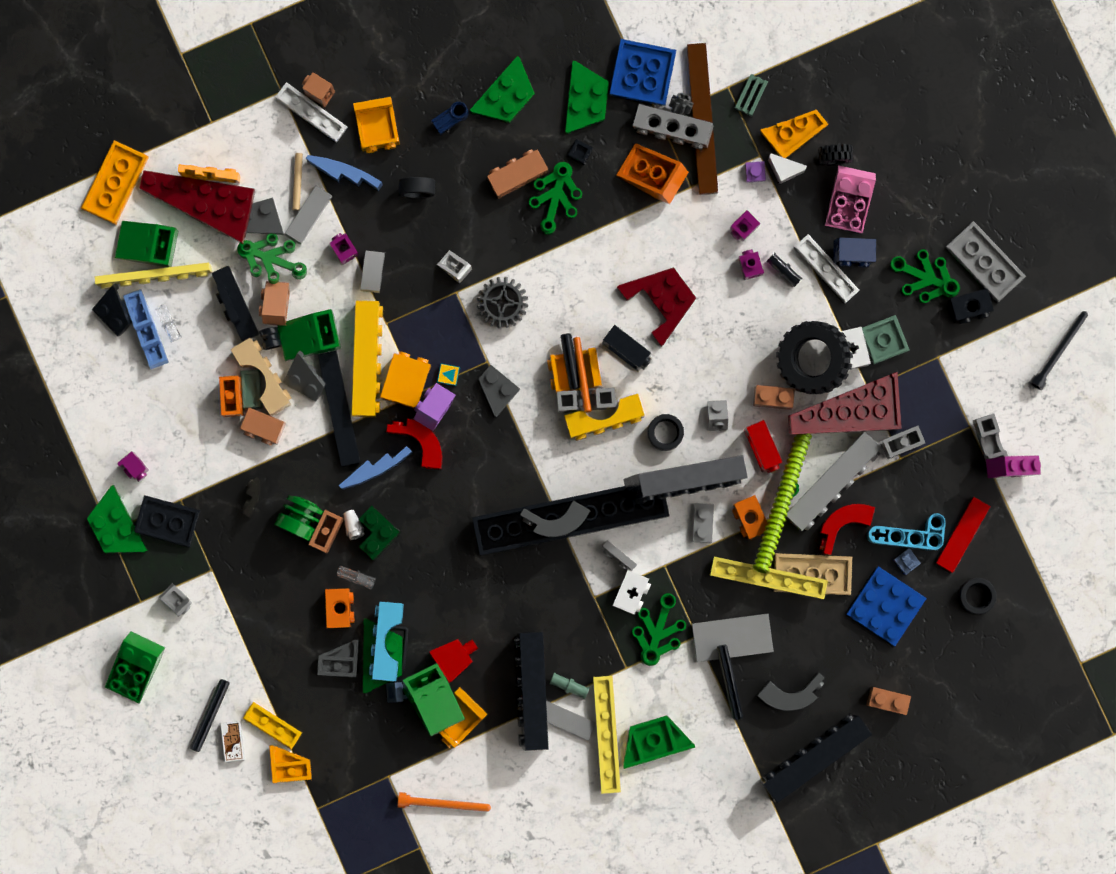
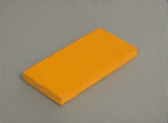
(115, 182)

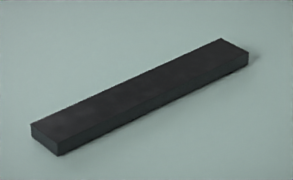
(339, 408)

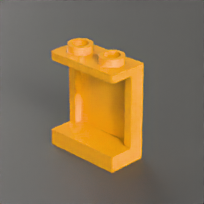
(376, 124)
(405, 380)
(560, 380)
(473, 715)

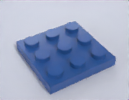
(643, 72)
(886, 606)

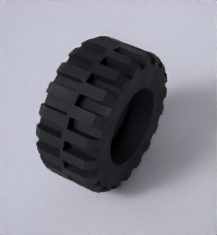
(789, 354)

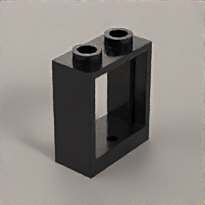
(627, 348)

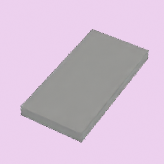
(985, 261)
(741, 635)

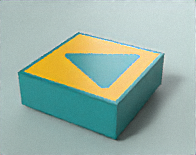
(448, 374)

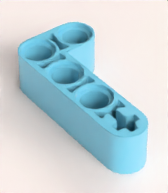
(905, 534)

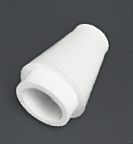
(353, 526)

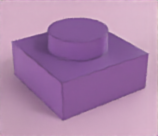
(755, 171)

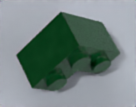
(382, 533)

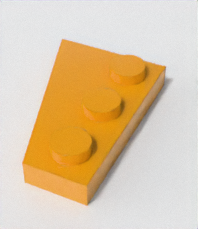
(792, 134)
(209, 173)

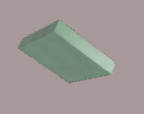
(885, 339)

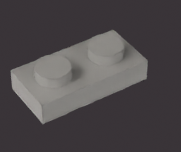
(703, 522)
(625, 562)

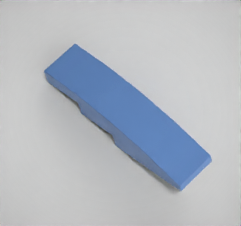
(337, 170)
(146, 329)
(368, 471)

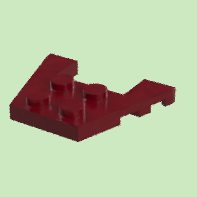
(668, 294)

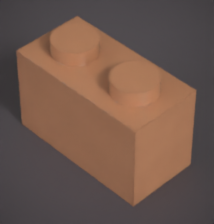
(318, 89)
(275, 303)
(773, 397)
(263, 426)
(326, 531)
(888, 700)

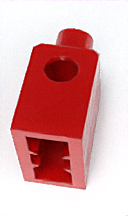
(454, 657)

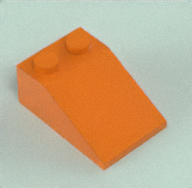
(653, 173)

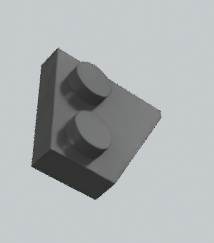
(304, 378)
(498, 389)
(340, 661)

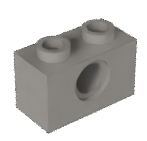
(902, 442)

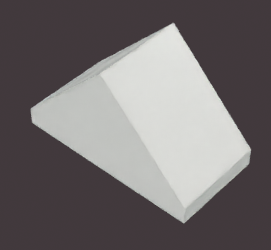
(784, 168)
(455, 266)

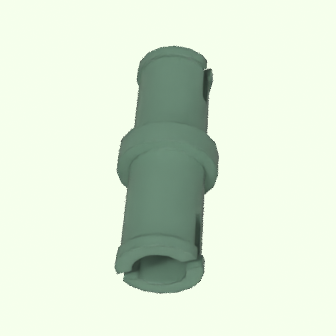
(569, 685)

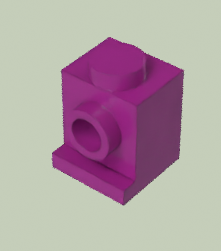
(745, 219)
(349, 254)
(750, 271)
(133, 466)

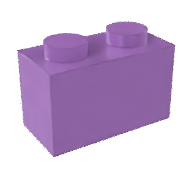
(434, 406)

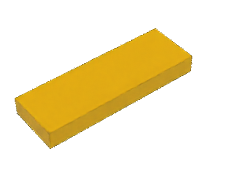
(272, 725)

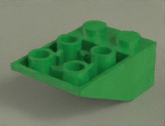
(147, 243)
(309, 334)
(134, 666)
(433, 699)

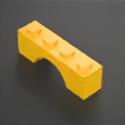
(581, 424)

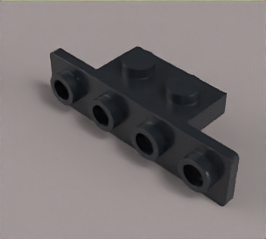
(235, 305)

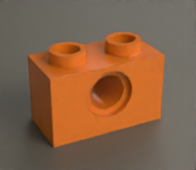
(231, 396)
(750, 505)
(336, 596)

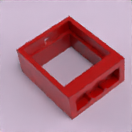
(763, 447)

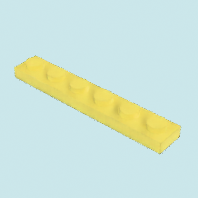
(161, 274)
(774, 579)
(606, 734)

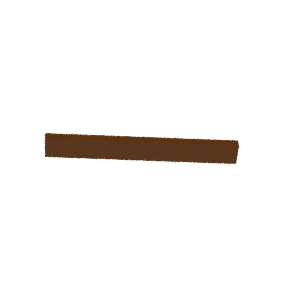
(702, 110)

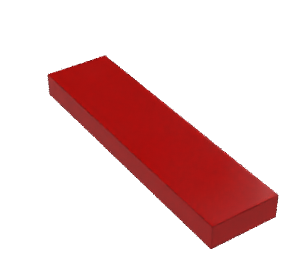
(963, 534)

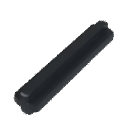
(570, 361)

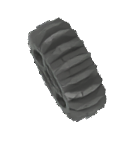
(511, 303)

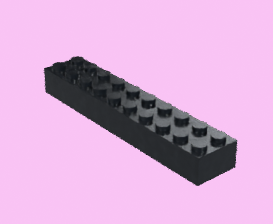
(607, 509)

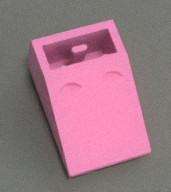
(850, 199)

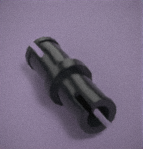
(784, 269)

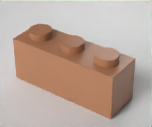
(517, 173)

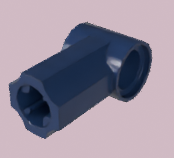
(449, 119)

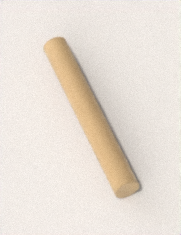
(297, 181)

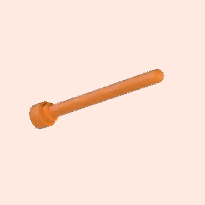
(405, 800)

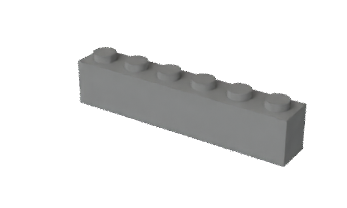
(833, 481)

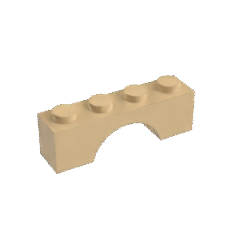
(274, 397)

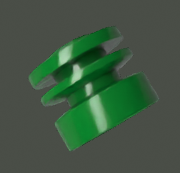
(299, 517)

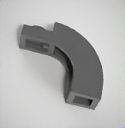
(556, 528)
(791, 701)

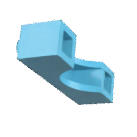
(388, 616)

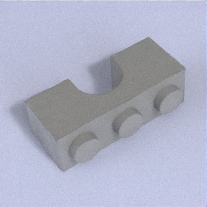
(599, 398)
(988, 436)

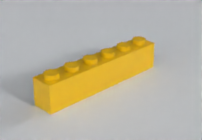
(366, 359)

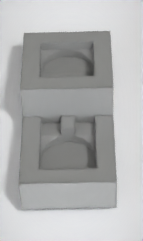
(372, 271)

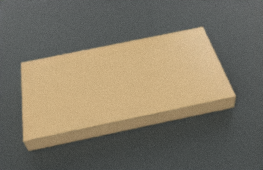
(831, 568)

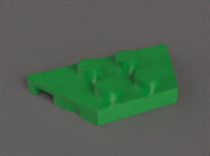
(506, 95)
(586, 98)
(114, 525)
(393, 646)
(654, 740)

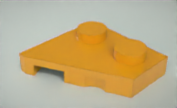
(288, 766)

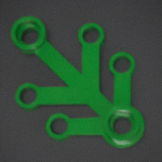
(556, 194)
(269, 258)
(927, 277)
(657, 633)

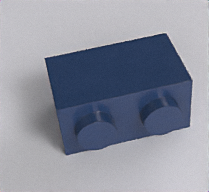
(854, 251)

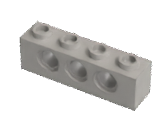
(646, 114)

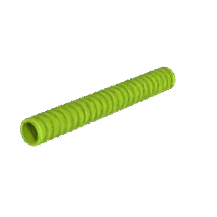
(781, 503)

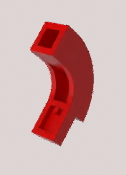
(431, 447)
(853, 513)

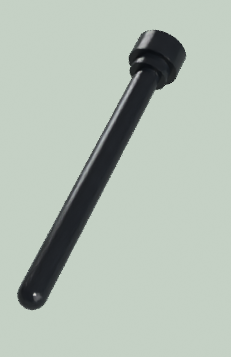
(1039, 380)

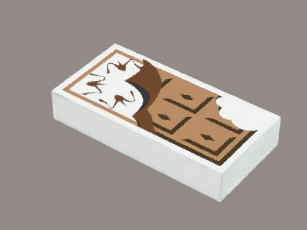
(232, 741)

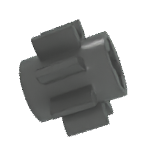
(681, 104)

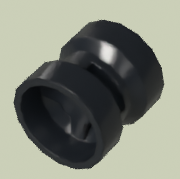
(270, 338)

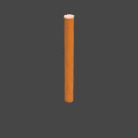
(582, 374)

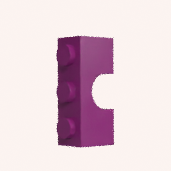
(1013, 466)

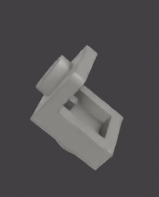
(717, 415)
(176, 600)

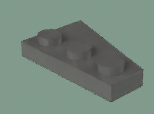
(264, 218)

